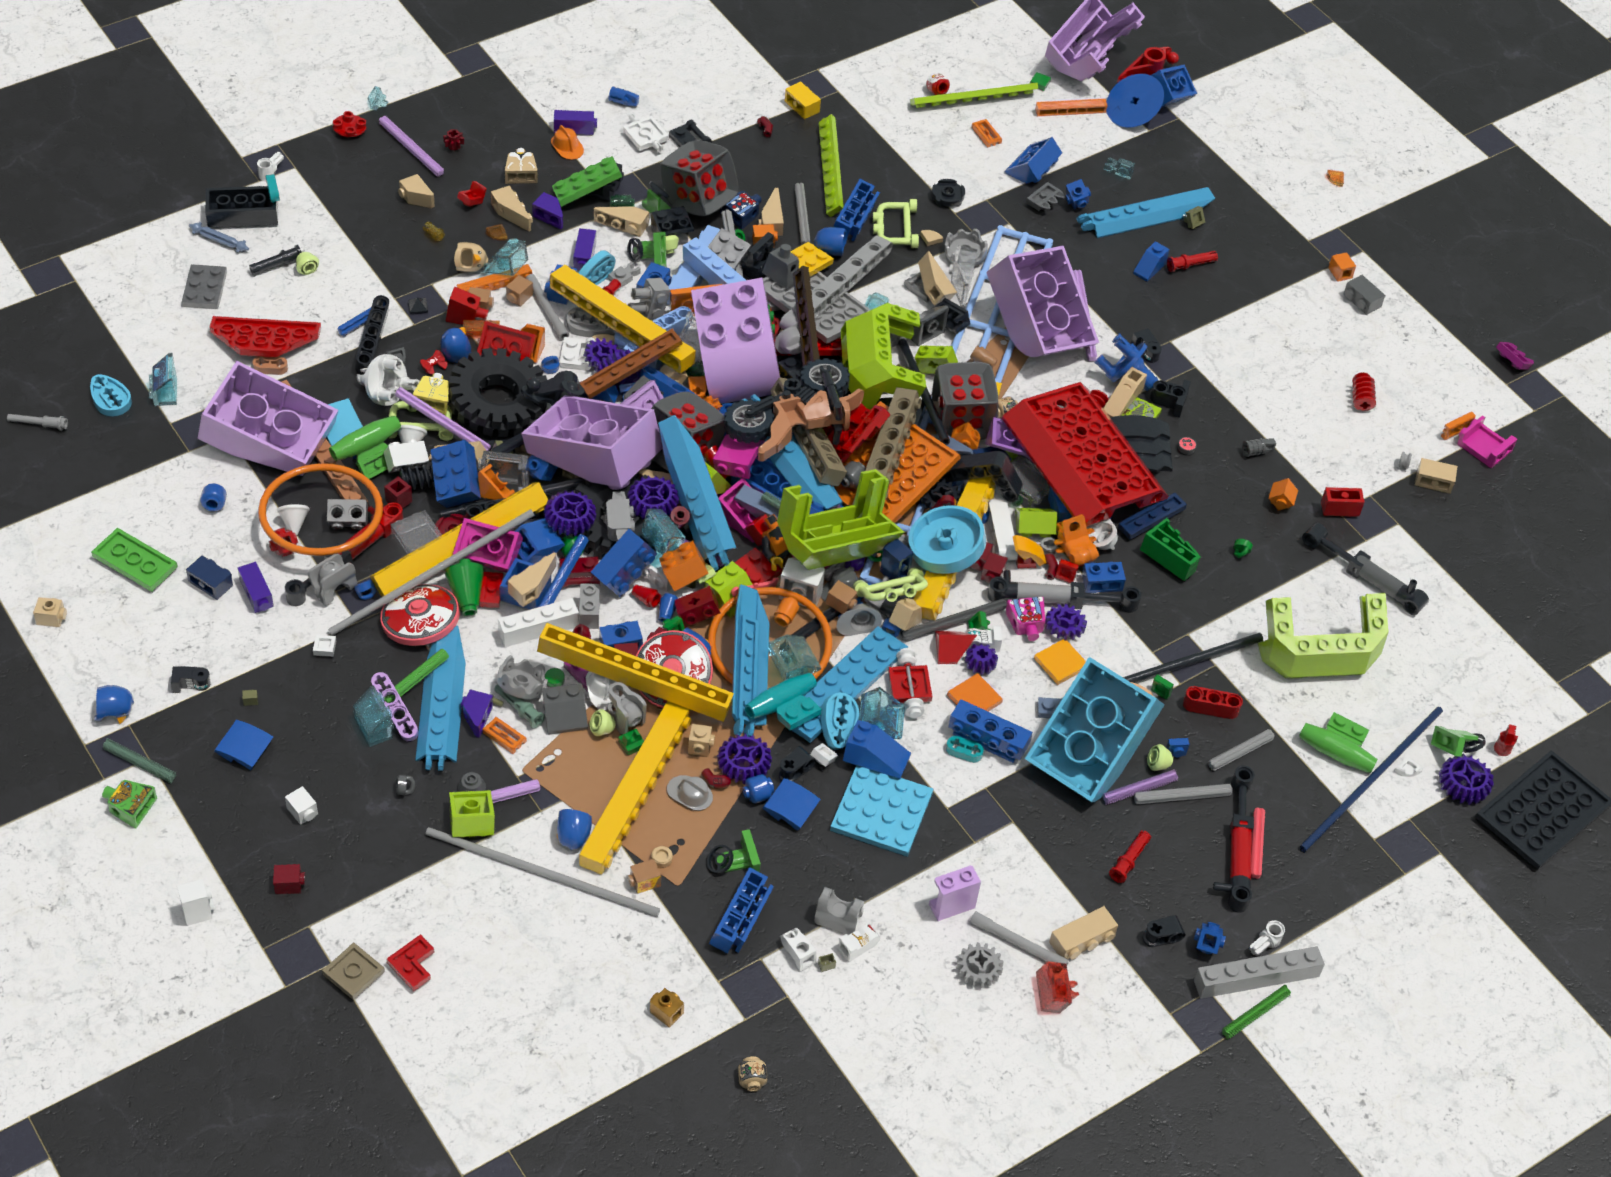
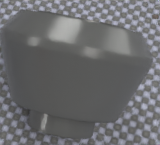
(471, 782)

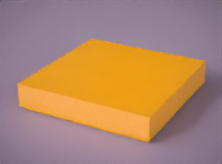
(1060, 661)

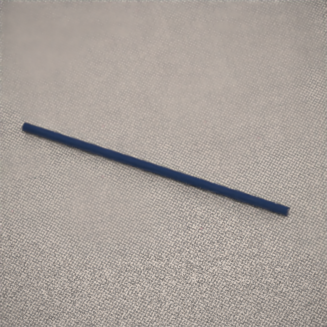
(1370, 779)

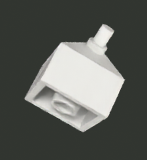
(802, 581)

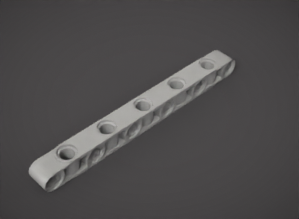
(843, 278)

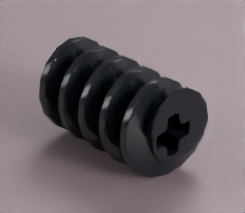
(418, 477)

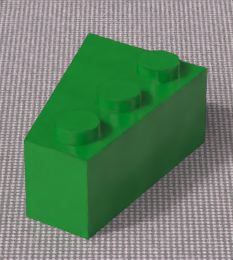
(1170, 550)

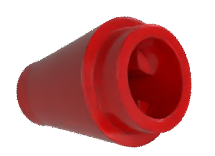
(648, 596)

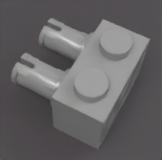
(652, 298)

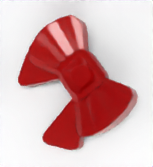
(437, 358)

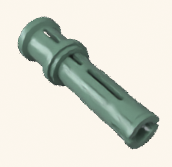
(525, 709)

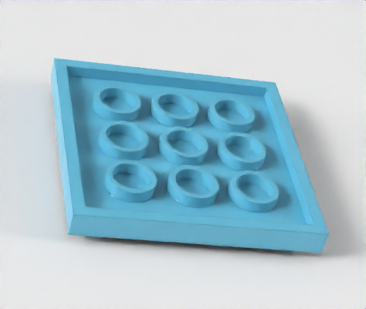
(882, 810)

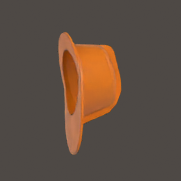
(567, 144)

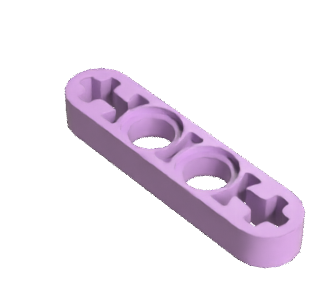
(396, 706)

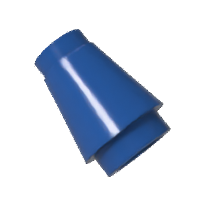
(667, 606)

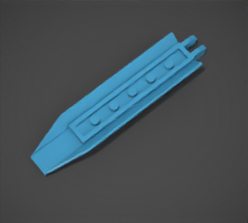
(1144, 213)
(798, 471)
(696, 492)
(750, 658)
(442, 704)

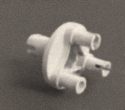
(383, 379)

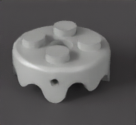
(966, 239)
(521, 678)

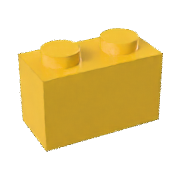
(802, 100)

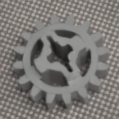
(977, 971)

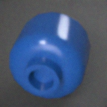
(213, 497)
(758, 788)

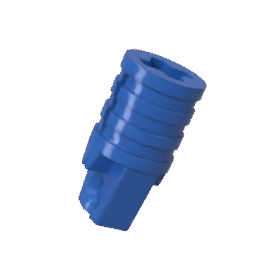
(623, 96)

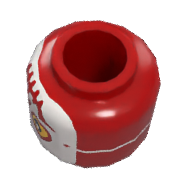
(937, 84)

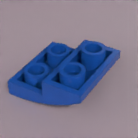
(243, 744)
(791, 803)

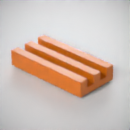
(983, 133)
(1455, 426)
(502, 737)

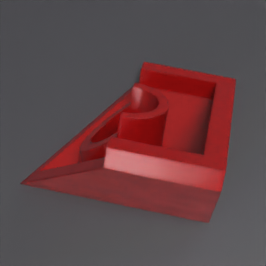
(952, 645)

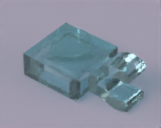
(1123, 167)

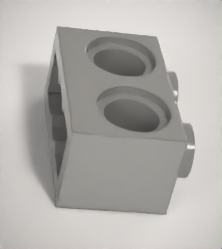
(348, 508)
(589, 605)

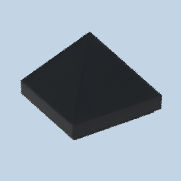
(418, 305)

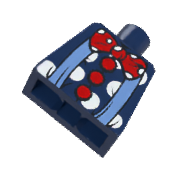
(743, 208)

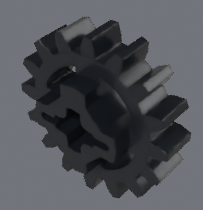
(938, 490)

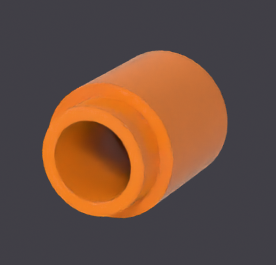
(786, 611)

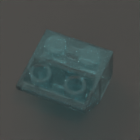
(662, 531)
(793, 656)
(373, 717)

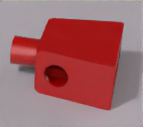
(464, 307)

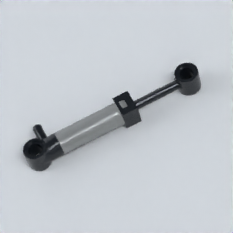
(1072, 595)

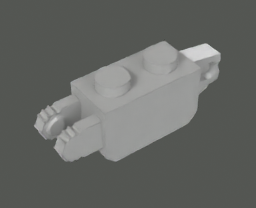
(619, 516)

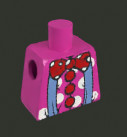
(1027, 616)

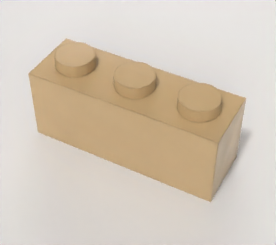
(1084, 933)

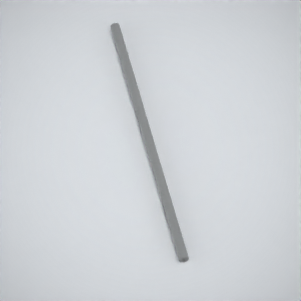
(431, 572)
(543, 871)

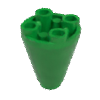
(466, 584)

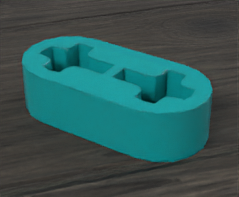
(272, 188)
(964, 749)

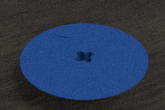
(1135, 111)

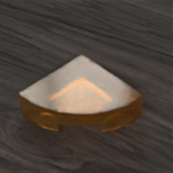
(1335, 177)
(496, 232)

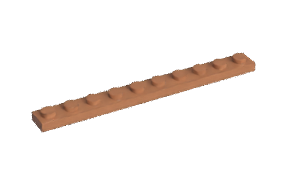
(343, 483)

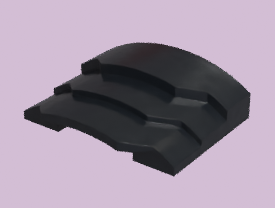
(1148, 438)

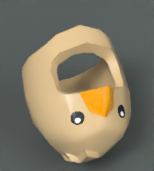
(469, 257)

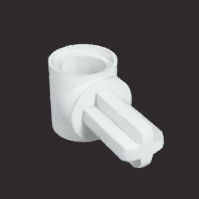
(268, 166)
(1267, 939)

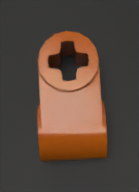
(698, 385)

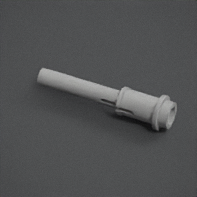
(51, 422)

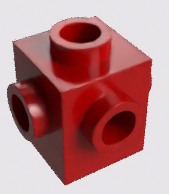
(287, 535)

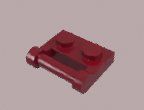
(583, 570)

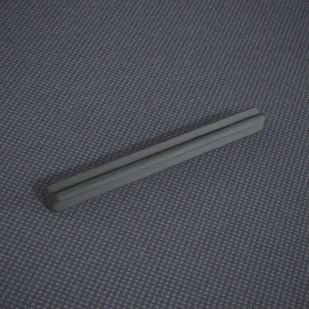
(952, 620)

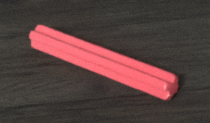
(1257, 843)

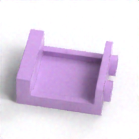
(956, 893)

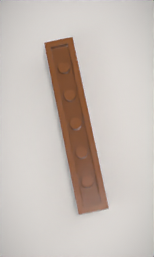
(631, 363)

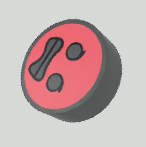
(1187, 445)

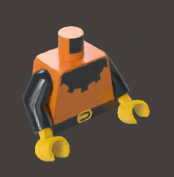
(773, 543)

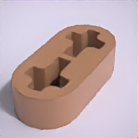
(270, 365)

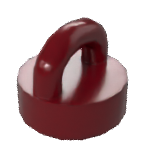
(582, 630)

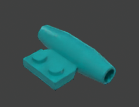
(787, 701)

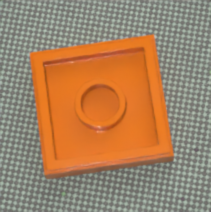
(977, 692)

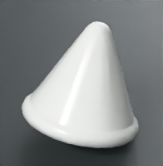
(411, 432)
(293, 516)

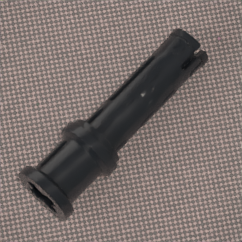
(284, 257)

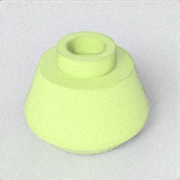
(671, 243)
(306, 263)
(602, 723)
(1159, 758)

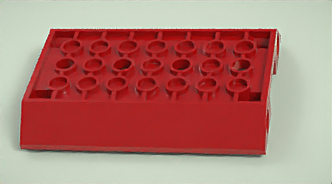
(1070, 459)

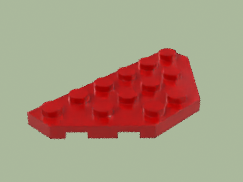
(263, 336)

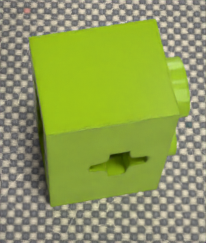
(931, 357)

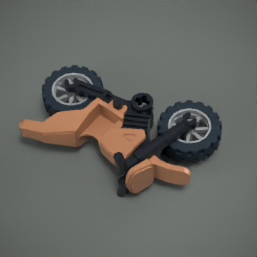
(801, 403)

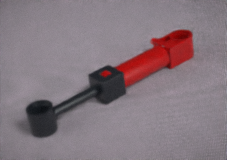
(392, 512)

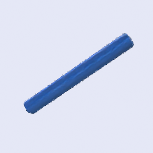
(564, 570)

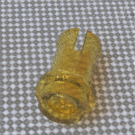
(436, 233)

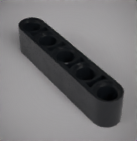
(372, 333)

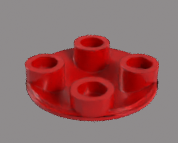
(349, 125)

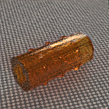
(475, 327)

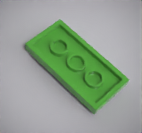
(586, 180)
(134, 559)

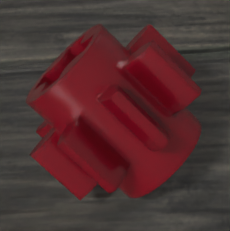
(453, 139)

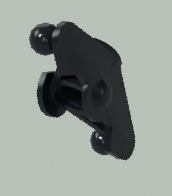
(554, 389)

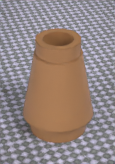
(980, 354)

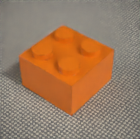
(683, 565)

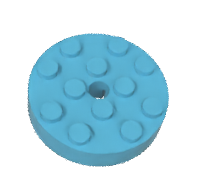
(947, 539)

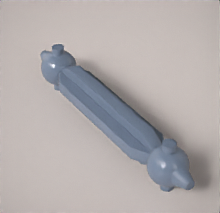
(218, 237)

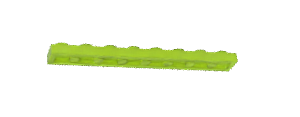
(968, 95)
(830, 165)

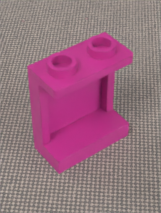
(1485, 443)
(736, 457)

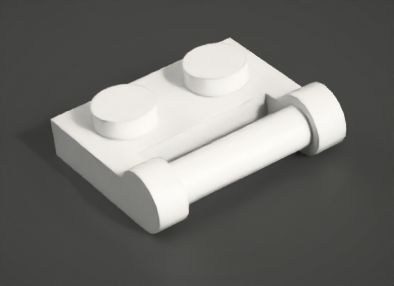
(571, 353)

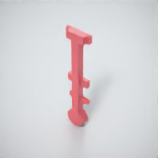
(773, 583)

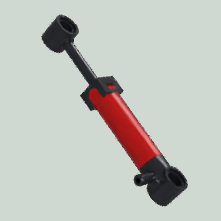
(1241, 842)

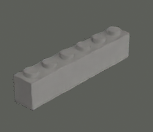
(1258, 972)

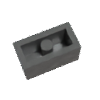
(1364, 294)

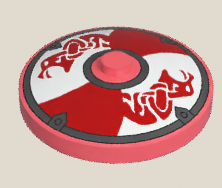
(420, 615)
(679, 653)

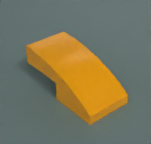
(1027, 548)

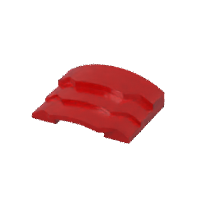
(863, 425)

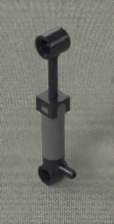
(1360, 565)

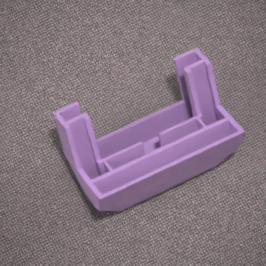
(1098, 32)

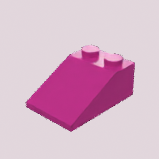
(736, 514)
(496, 554)

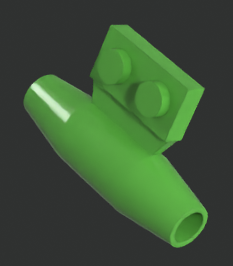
(367, 445)
(1341, 741)

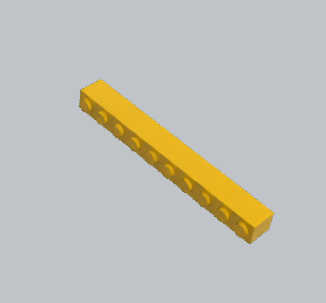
(617, 315)
(442, 547)
(931, 599)
(635, 672)
(634, 788)

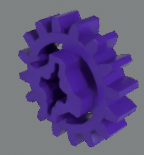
(597, 350)
(1065, 622)

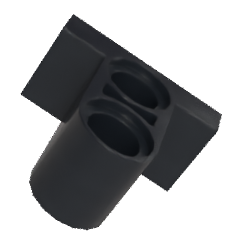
(1170, 395)

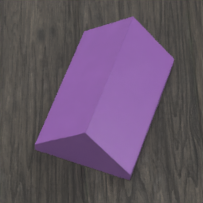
(1002, 438)

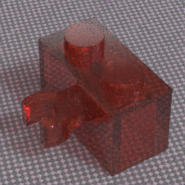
(1055, 987)

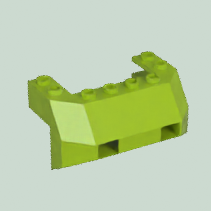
(868, 352)
(840, 532)
(1326, 653)

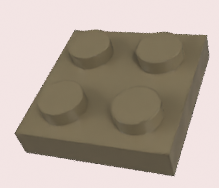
(353, 971)

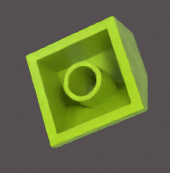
(1035, 521)
(724, 581)
(471, 813)

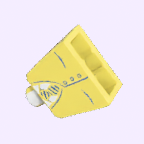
(433, 392)

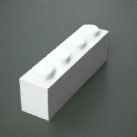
(530, 623)

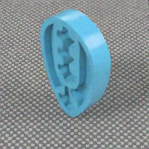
(598, 267)
(112, 387)
(829, 715)

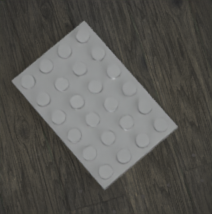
(829, 322)

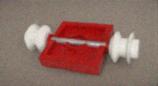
(910, 683)

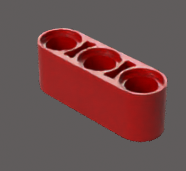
(1212, 702)

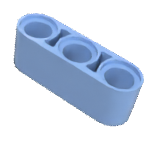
(675, 319)

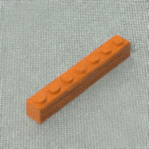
(1071, 107)
(495, 281)

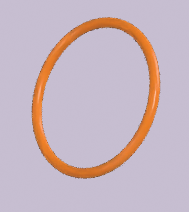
(320, 551)
(771, 591)

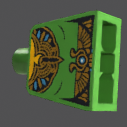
(130, 801)

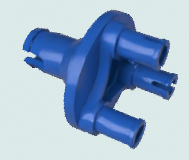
(1130, 358)

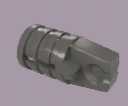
(1258, 446)

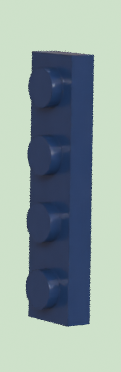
(1152, 516)

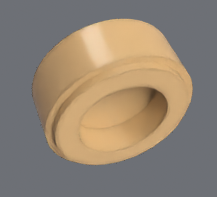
(662, 856)

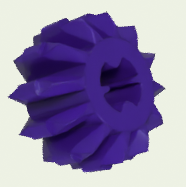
(981, 659)

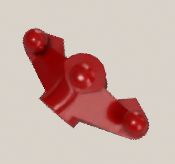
(1150, 62)

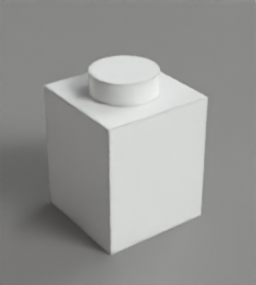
(301, 805)

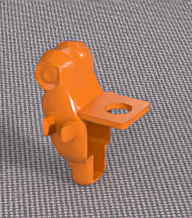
(1076, 541)

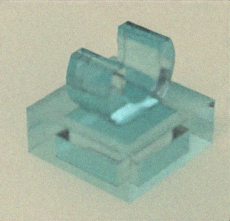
(377, 99)

